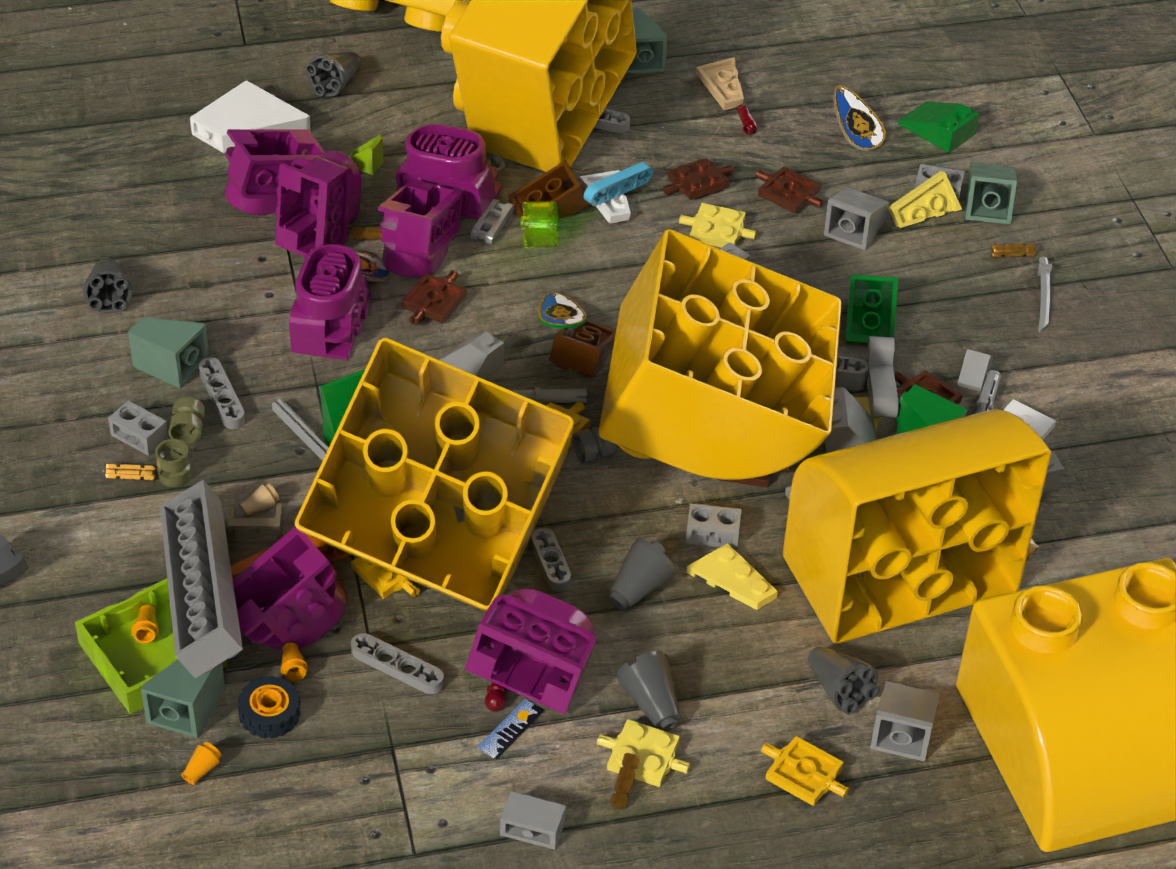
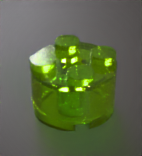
(540, 224)

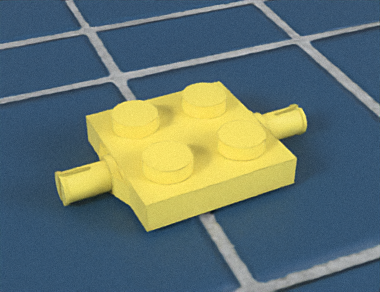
(717, 225)
(651, 745)

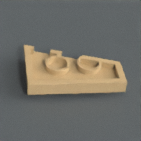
(722, 82)

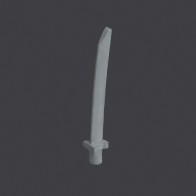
(1044, 272)

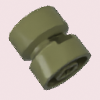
(186, 420)
(173, 462)

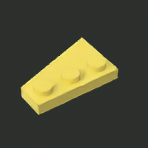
(927, 200)
(733, 573)

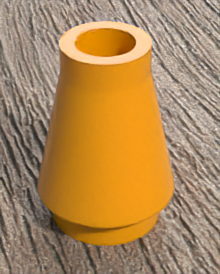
(145, 626)
(293, 664)
(202, 761)

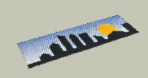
(510, 729)

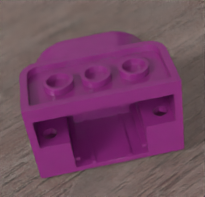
(453, 160)
(256, 165)
(317, 202)
(418, 227)
(329, 303)
(289, 594)
(533, 647)

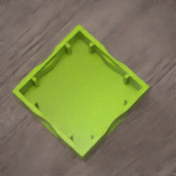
(116, 653)

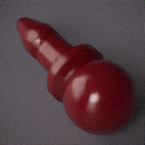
(495, 698)

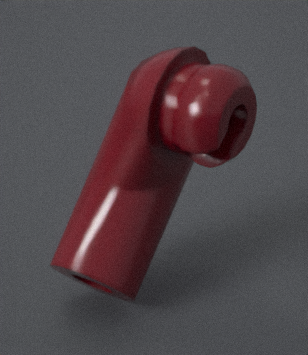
(749, 124)

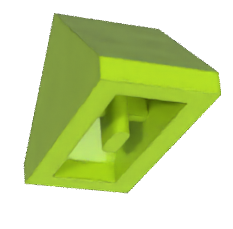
(369, 155)

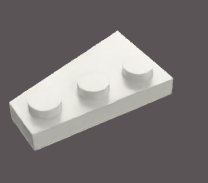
(614, 209)

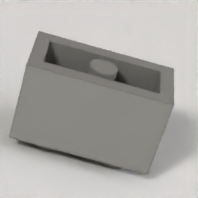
(532, 820)

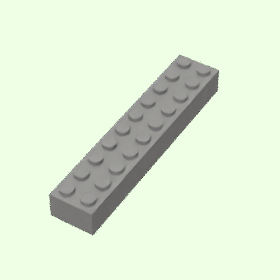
(200, 580)

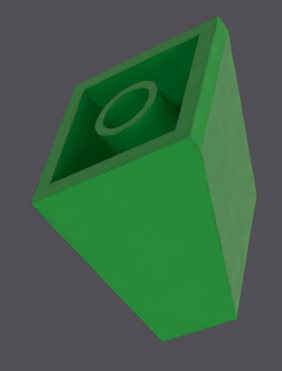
(924, 408)

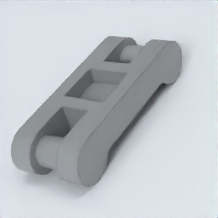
(492, 220)

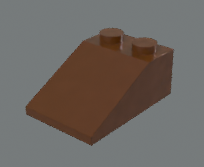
(555, 185)
(583, 347)

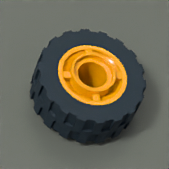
(269, 707)

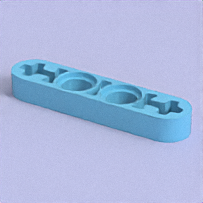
(618, 184)

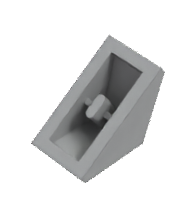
(974, 370)

